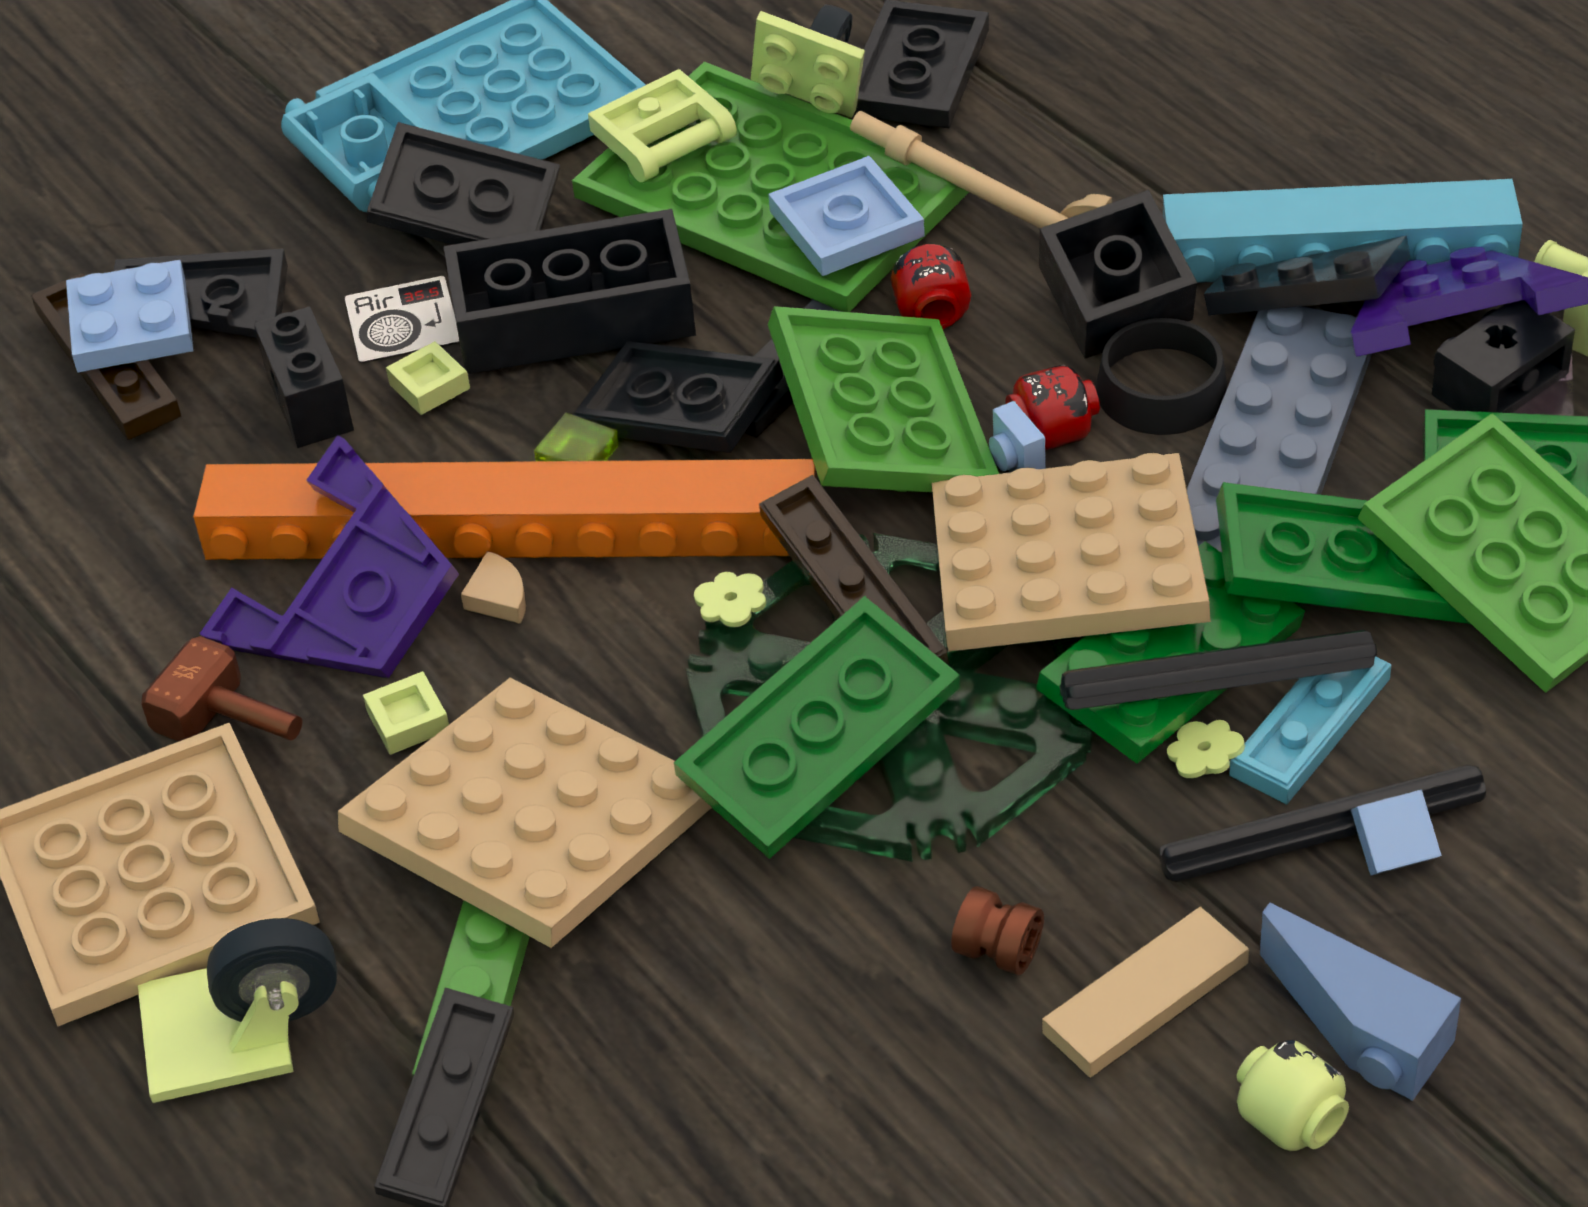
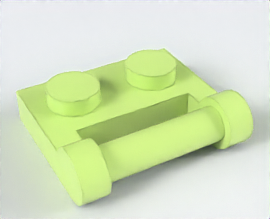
(655, 112)

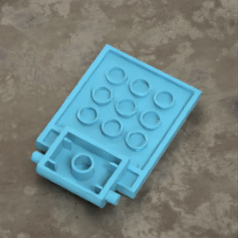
(500, 80)

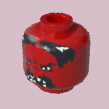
(931, 284)
(1057, 404)

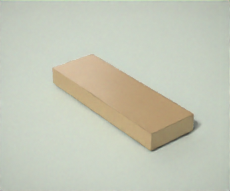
(1145, 991)

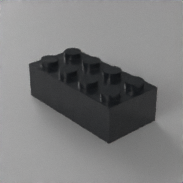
(569, 291)

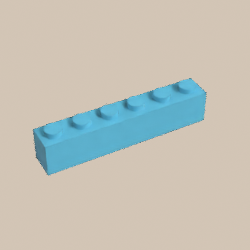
(1287, 224)

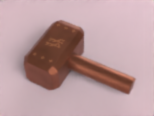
(201, 684)

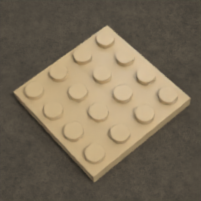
(1067, 552)
(526, 811)
(144, 870)

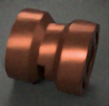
(1000, 931)

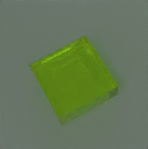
(577, 441)

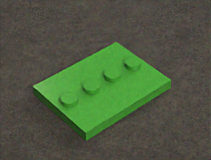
(879, 399)
(1498, 544)

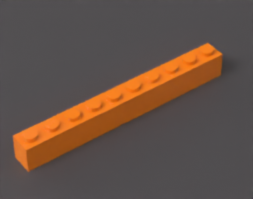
(510, 508)

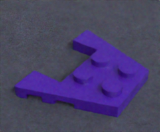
(1459, 286)
(364, 594)

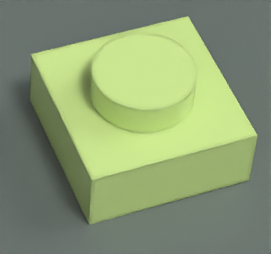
(428, 378)
(406, 712)

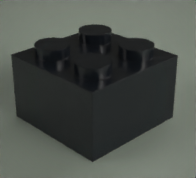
(1115, 270)

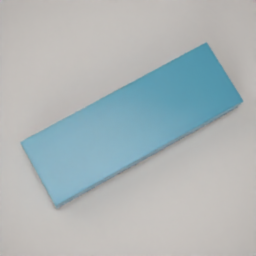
(1306, 729)

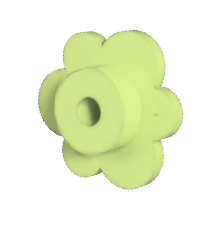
(730, 598)
(1205, 748)

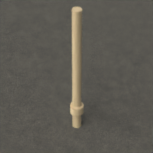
(908, 147)

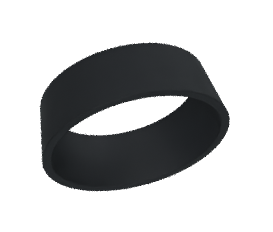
(1161, 413)

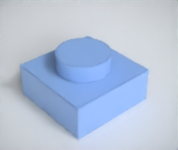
(1016, 440)

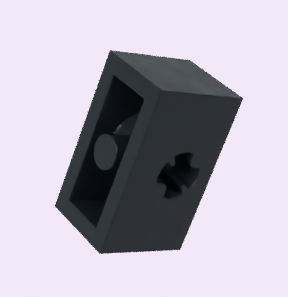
(1502, 360)
(304, 377)

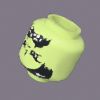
(1291, 1095)

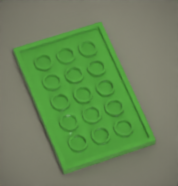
(725, 187)

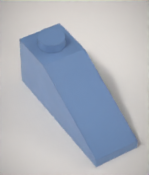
(1367, 1009)

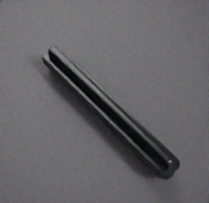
(1217, 669)
(1309, 825)

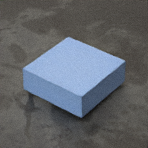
(1396, 832)

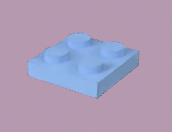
(846, 215)
(129, 315)

